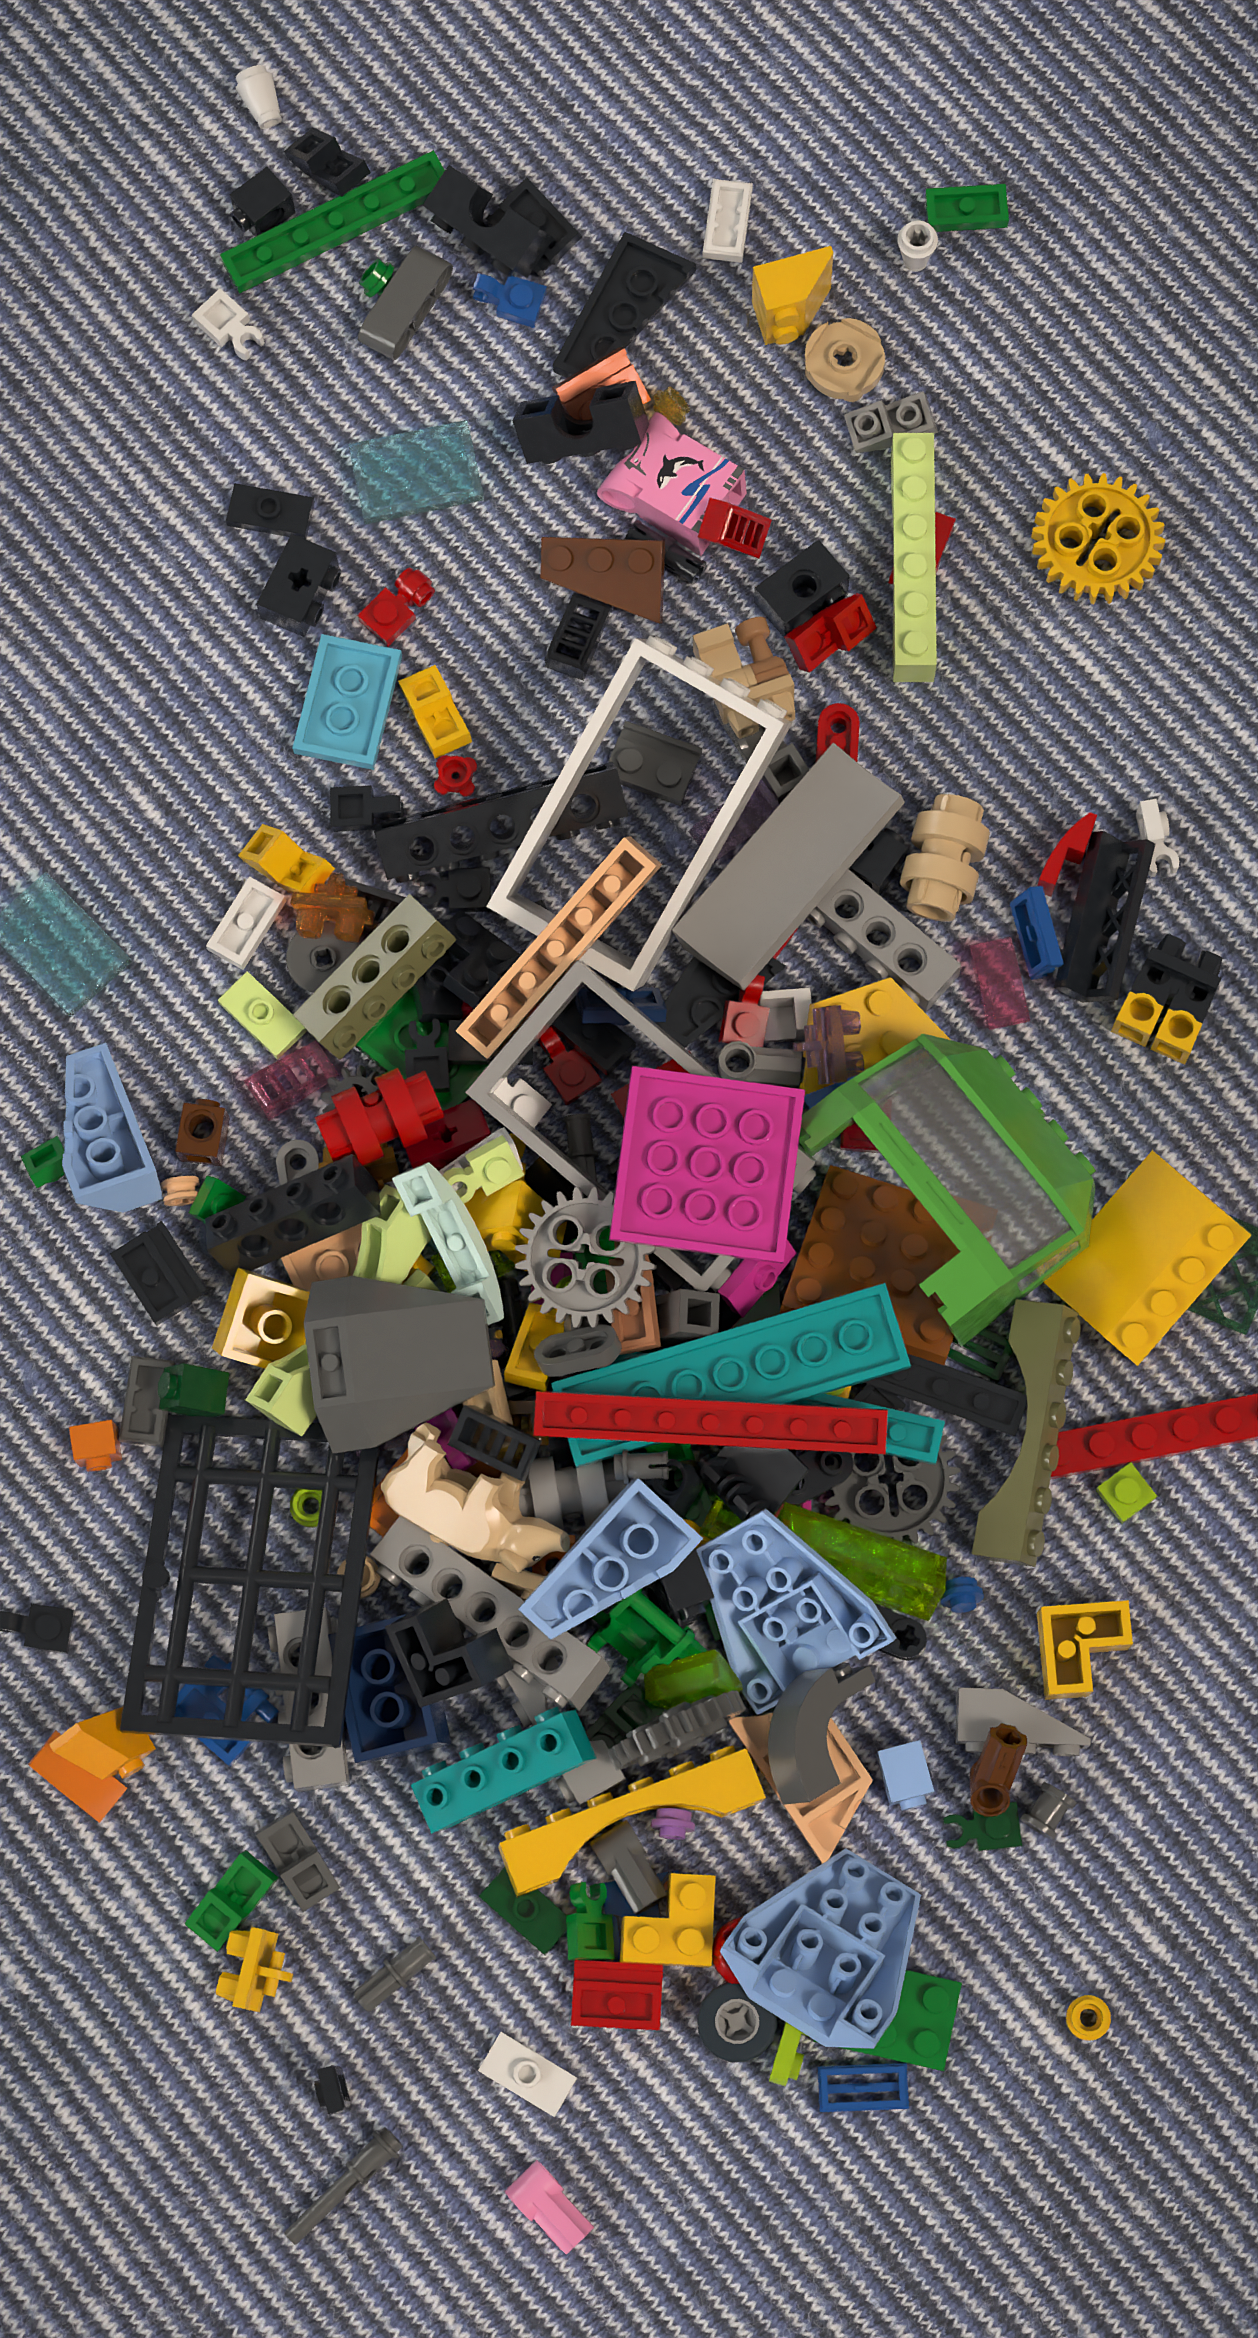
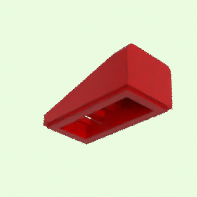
(716, 523)

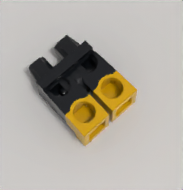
(1173, 984)

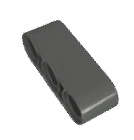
(405, 302)

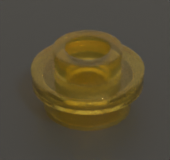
(671, 405)

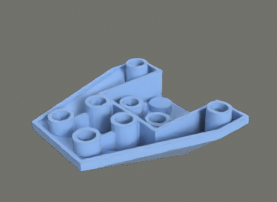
(784, 1608)
(829, 1951)

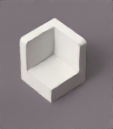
(787, 1014)

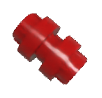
(393, 1111)

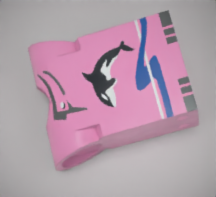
(671, 482)

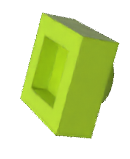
(1126, 1493)

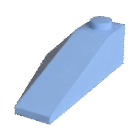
(103, 1142)
(615, 1557)

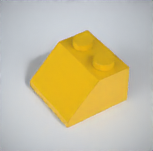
(790, 293)
(261, 1319)

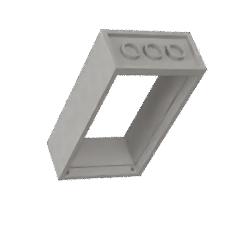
(527, 1036)

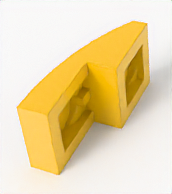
(435, 711)

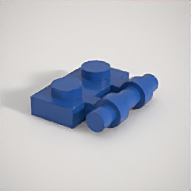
(204, 1703)

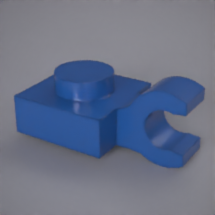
(516, 300)

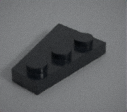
(700, 1000)

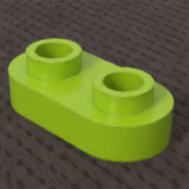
(787, 2060)

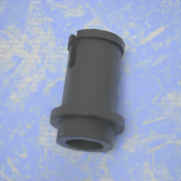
(637, 1465)

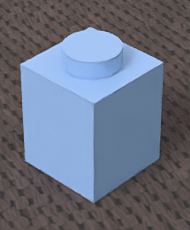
(905, 1775)

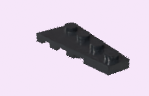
(624, 300)

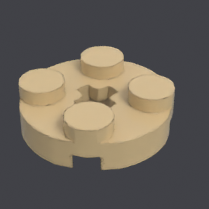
(838, 338)

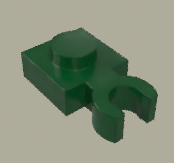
(990, 1832)

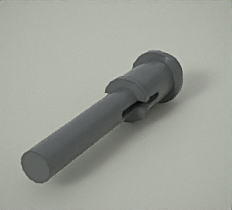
(360, 2169)

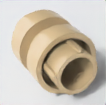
(941, 873)

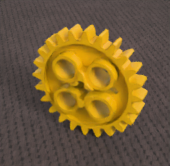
(1129, 557)

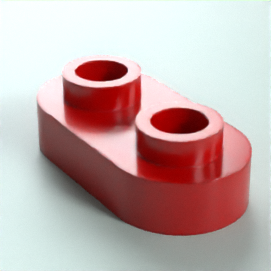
(847, 740)

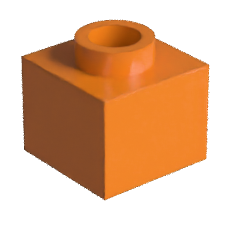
(95, 1445)

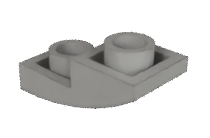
(874, 425)

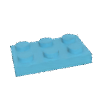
(347, 702)

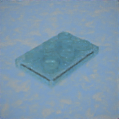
(416, 472)
(59, 945)

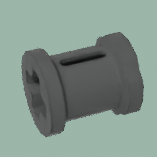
(1048, 1811)

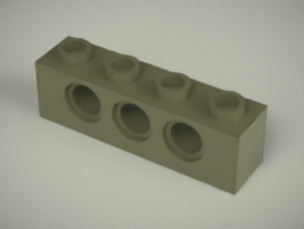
(374, 977)

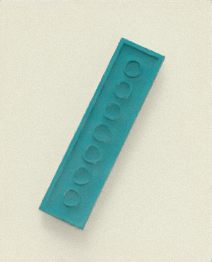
(758, 1362)

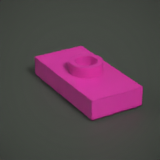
(751, 1281)

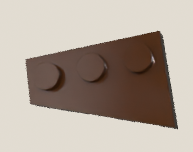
(609, 570)

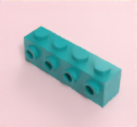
(502, 1770)

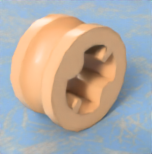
(180, 1190)

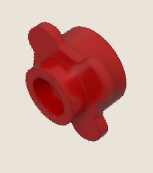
(455, 764)

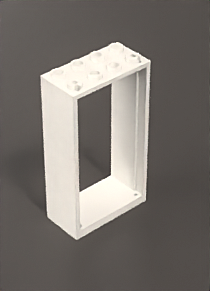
(535, 918)

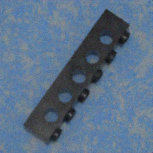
(396, 835)

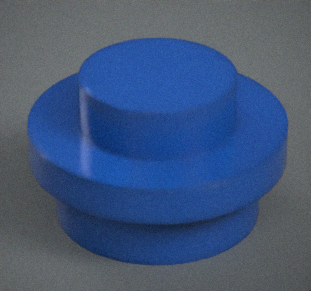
(962, 1594)

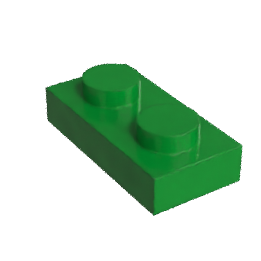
(967, 207)

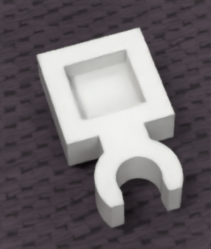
(225, 321)
(523, 1100)

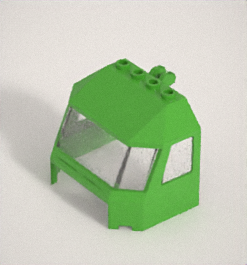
(978, 1166)

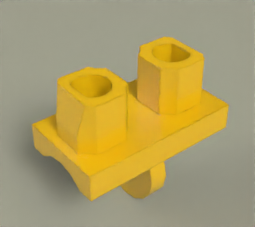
(259, 1969)

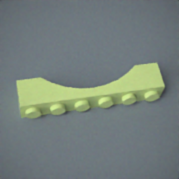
(913, 557)
(385, 1254)

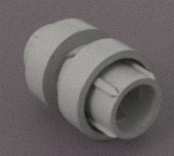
(568, 1491)

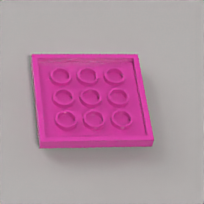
(707, 1164)

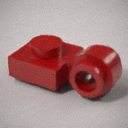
(389, 614)

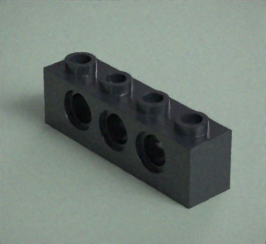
(293, 1216)

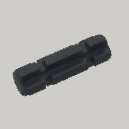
(512, 1310)

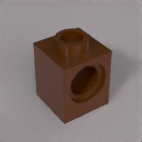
(208, 1150)

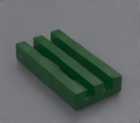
(977, 1367)

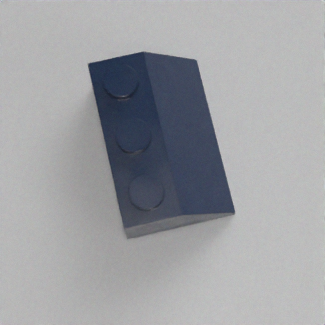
(381, 1705)

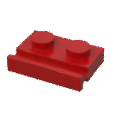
(617, 1995)

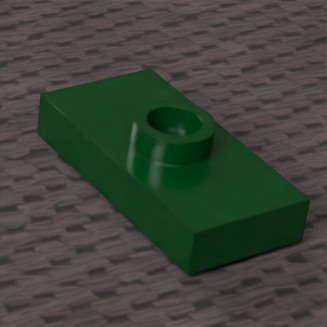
(529, 1914)

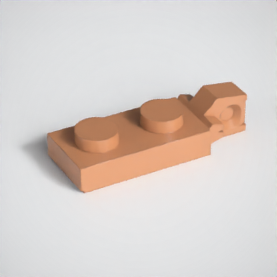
(640, 1328)

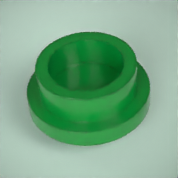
(376, 278)

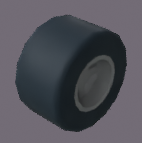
(750, 2024)

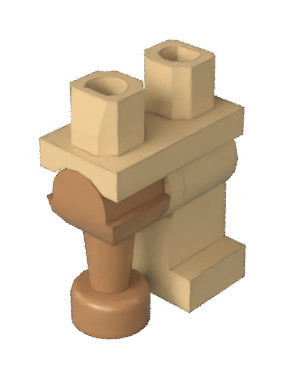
(765, 677)

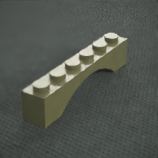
(1013, 1519)

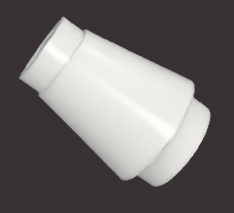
(259, 95)
(917, 243)

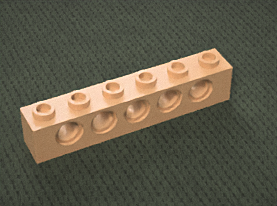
(559, 947)

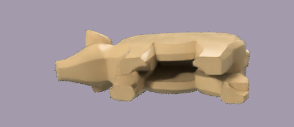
(467, 1511)

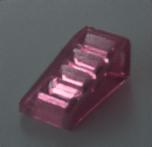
(269, 1074)

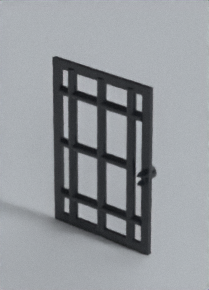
(157, 1578)

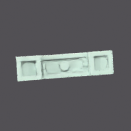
(454, 1235)

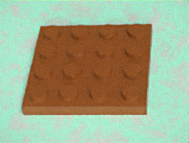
(872, 1236)

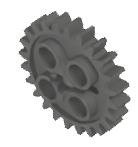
(931, 1478)
(676, 1730)

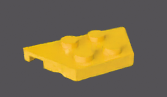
(887, 1024)

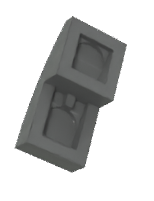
(297, 1860)

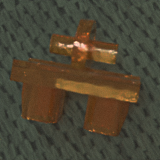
(332, 903)

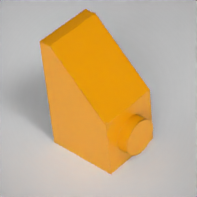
(102, 1748)

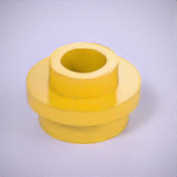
(1102, 2013)

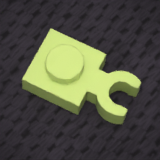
(490, 1168)

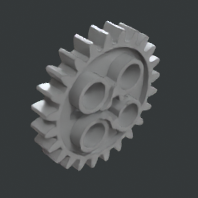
(580, 1296)

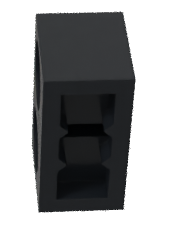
(682, 1592)

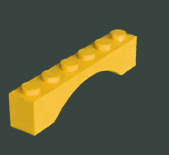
(715, 1788)

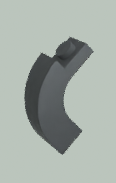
(681, 1316)
(799, 1730)

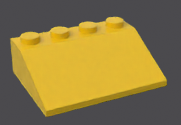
(1148, 1257)

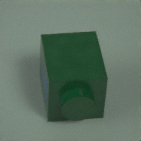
(193, 1390)

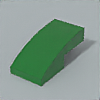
(231, 1900)

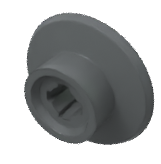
(303, 952)

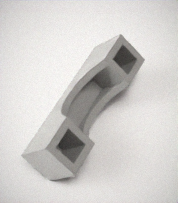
(582, 1782)

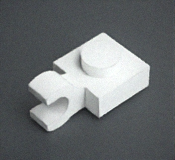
(1154, 827)

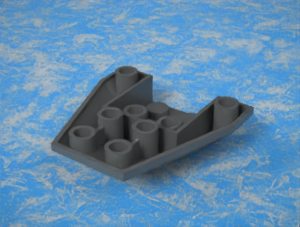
(391, 1357)

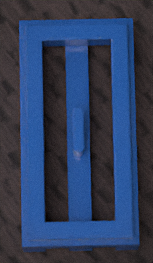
(1036, 932)
(825, 2089)

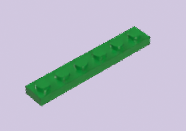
(332, 223)

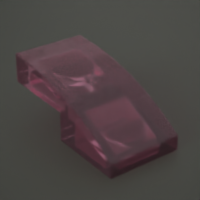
(999, 983)

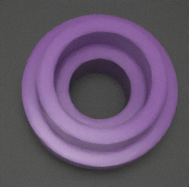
(673, 1823)

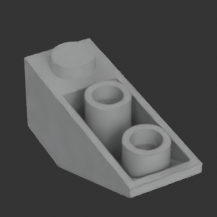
(985, 1708)

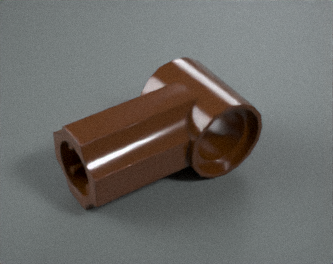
(996, 1770)

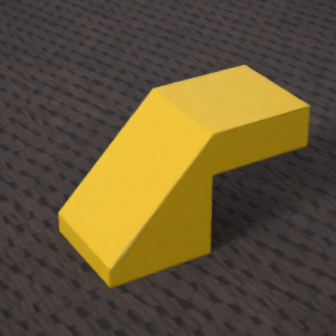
(284, 862)

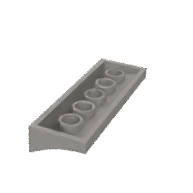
(787, 867)

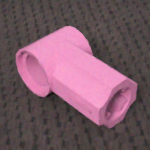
(543, 2200)

